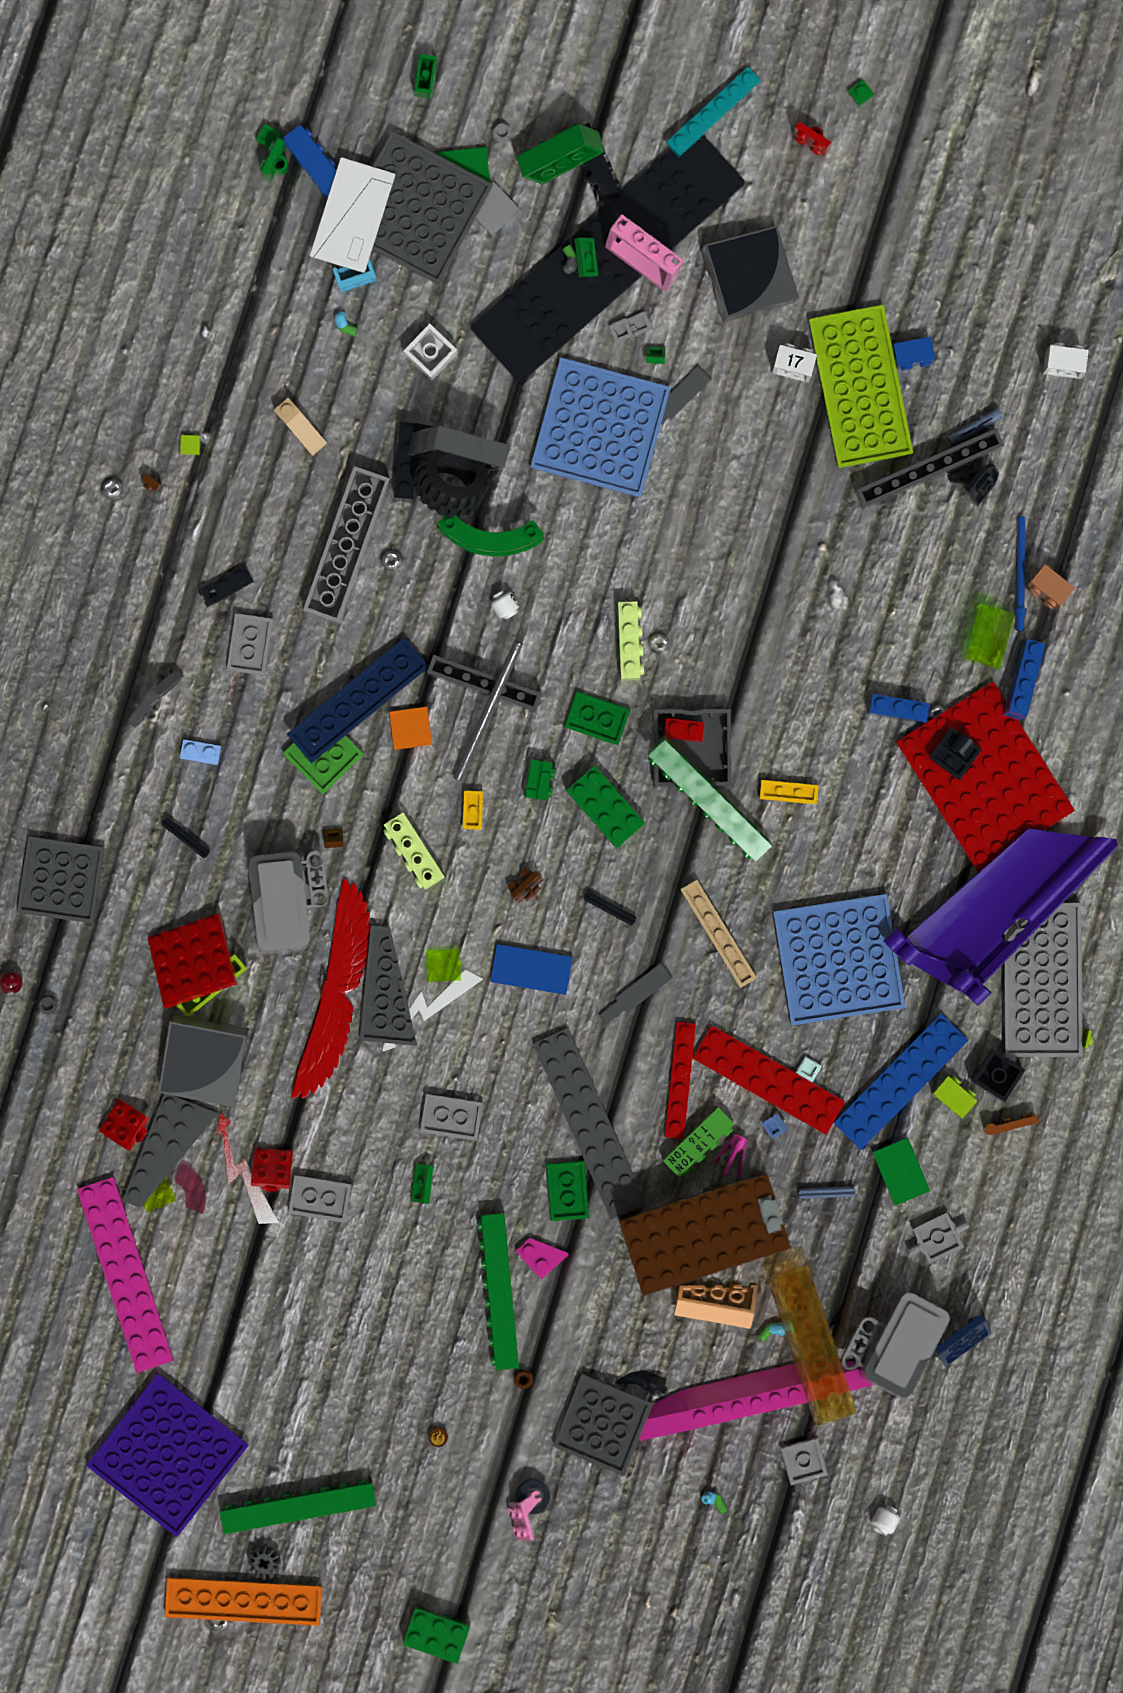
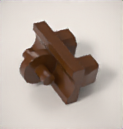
(528, 888)

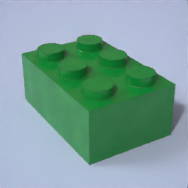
(436, 1634)

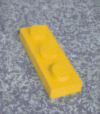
(789, 792)

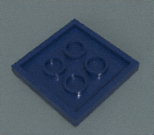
(963, 1340)

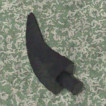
(647, 1380)

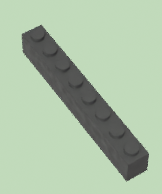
(929, 469)

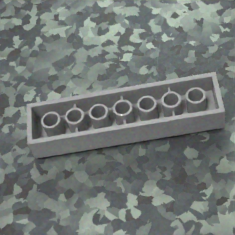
(347, 545)

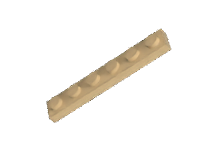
(718, 933)

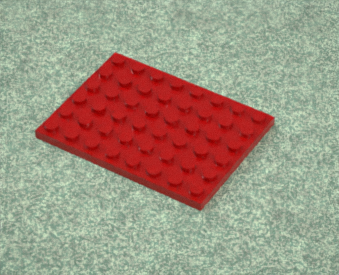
(1003, 787)

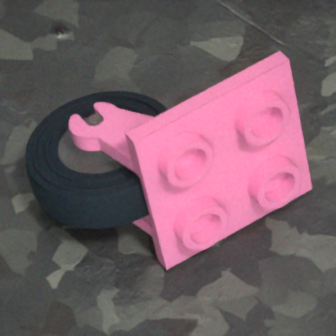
(530, 1498)

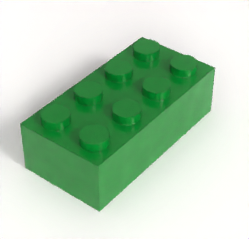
(560, 153)
(605, 807)

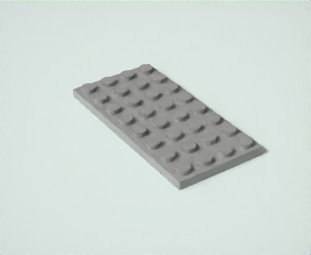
(1045, 988)

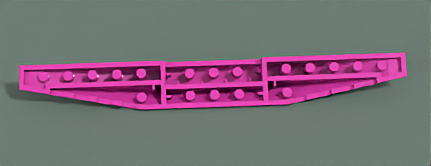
(733, 1400)

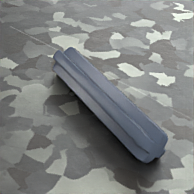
(826, 1192)

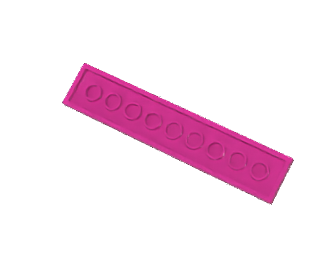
(125, 1274)

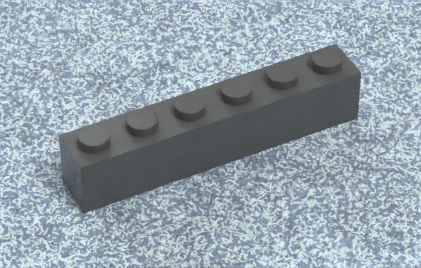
(483, 683)

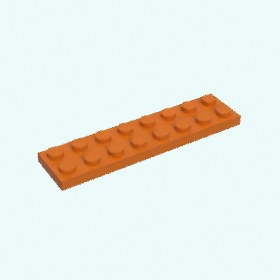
(243, 1601)

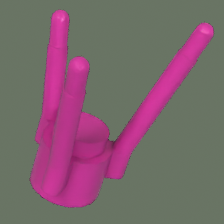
(737, 1144)

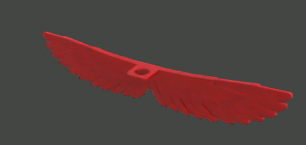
(343, 976)

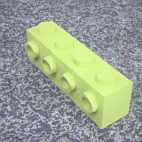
(629, 641)
(414, 851)

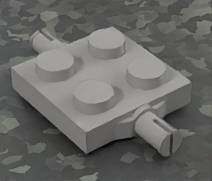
(938, 1238)

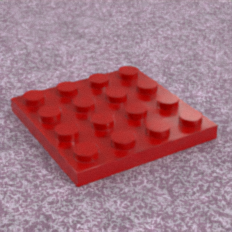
(192, 961)

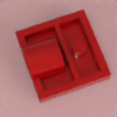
(811, 137)
(125, 1125)
(272, 1169)

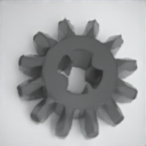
(266, 1556)

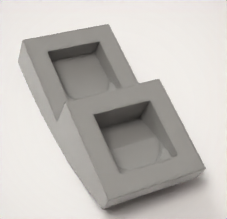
(631, 327)

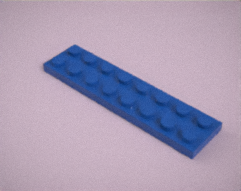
(900, 1081)

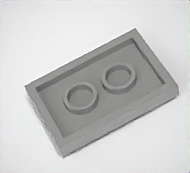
(250, 644)
(451, 1117)
(319, 1198)

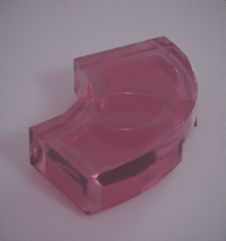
(193, 1189)

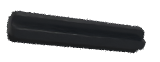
(185, 837)
(610, 908)

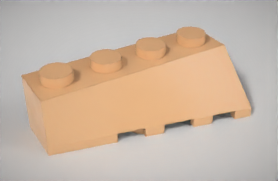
(718, 1304)

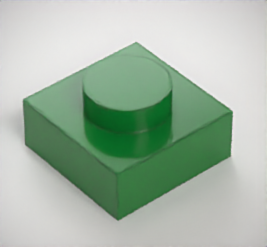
(861, 93)
(267, 136)
(655, 355)

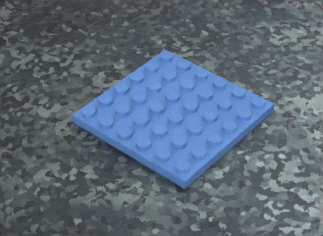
(600, 427)
(838, 960)

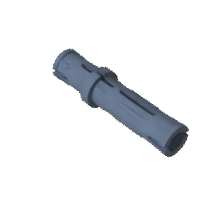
(993, 416)

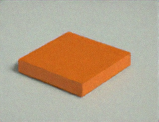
(410, 728)

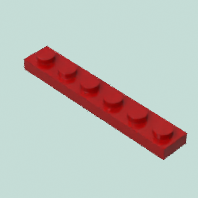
(680, 1080)

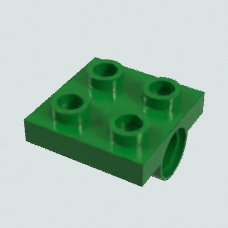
(277, 152)

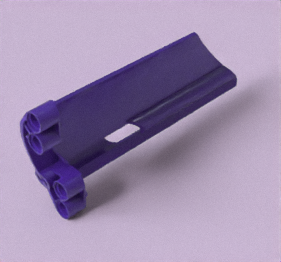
(1024, 881)

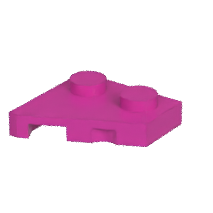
(540, 1256)

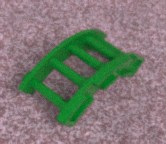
(491, 543)

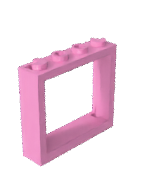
(644, 253)

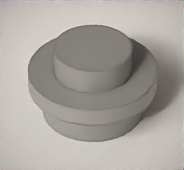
(502, 132)

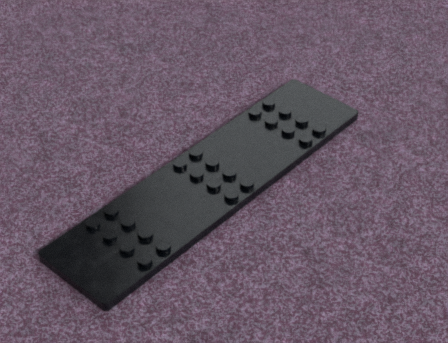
(555, 306)

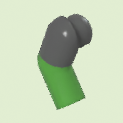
(571, 264)

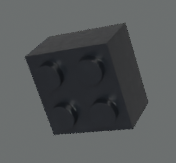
(997, 1075)

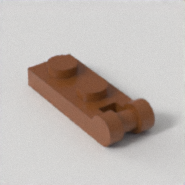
(1010, 1124)

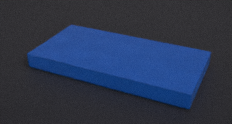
(531, 969)

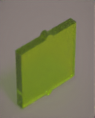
(443, 965)
(161, 1196)

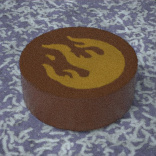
(438, 1437)

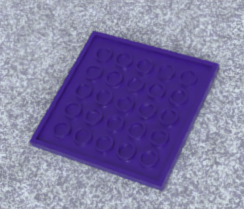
(167, 1455)

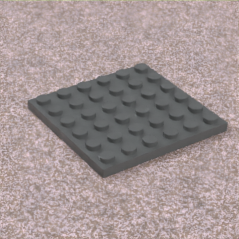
(426, 208)

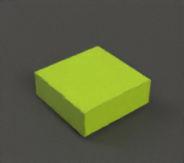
(190, 445)

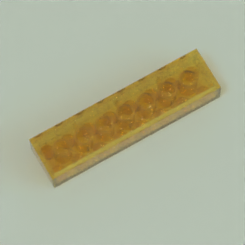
(812, 1345)

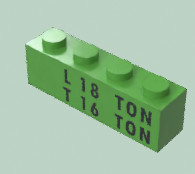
(698, 1142)

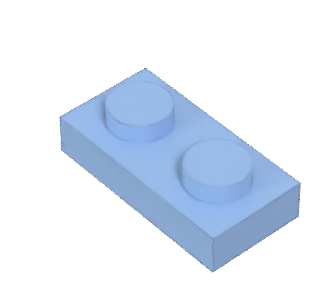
(200, 752)

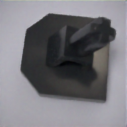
(977, 483)

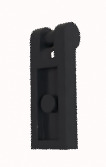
(226, 586)

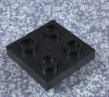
(955, 753)

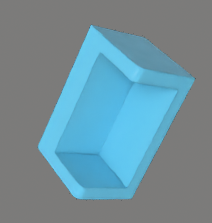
(350, 279)

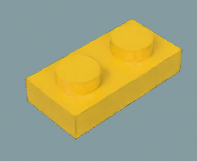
(473, 810)

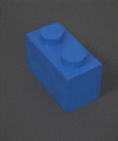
(913, 353)

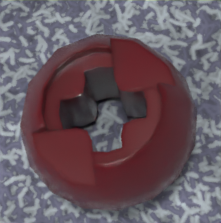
(11, 982)

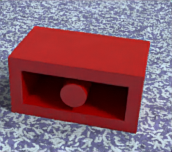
(684, 730)

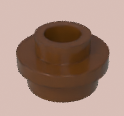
(518, 1383)

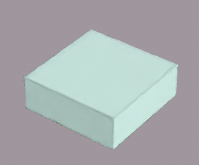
(808, 1069)

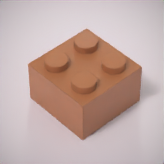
(1050, 587)

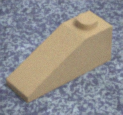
(300, 426)

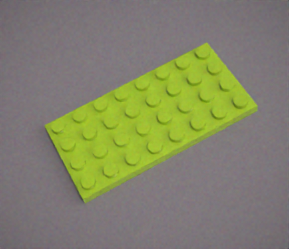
(860, 386)

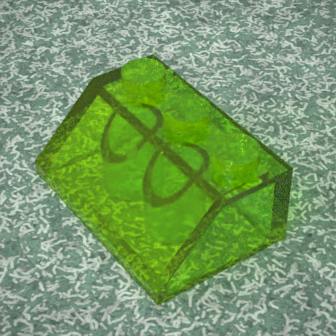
(989, 636)

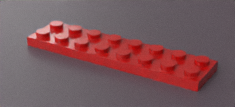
(768, 1080)

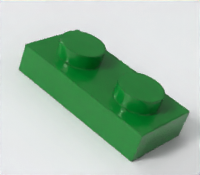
(586, 257)
(422, 1183)

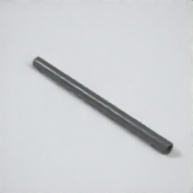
(488, 710)

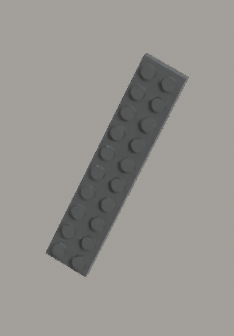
(589, 1124)

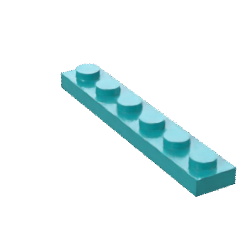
(713, 112)

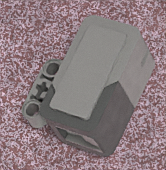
(282, 900)
(899, 1345)

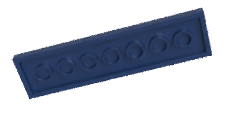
(357, 700)

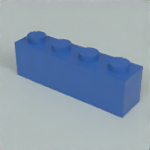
(311, 158)
(1024, 679)

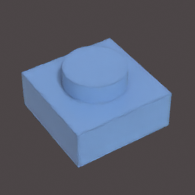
(774, 1126)

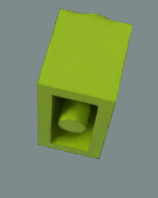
(954, 1096)

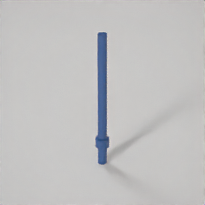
(1020, 611)

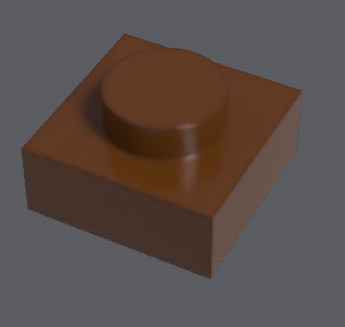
(150, 484)
(333, 838)

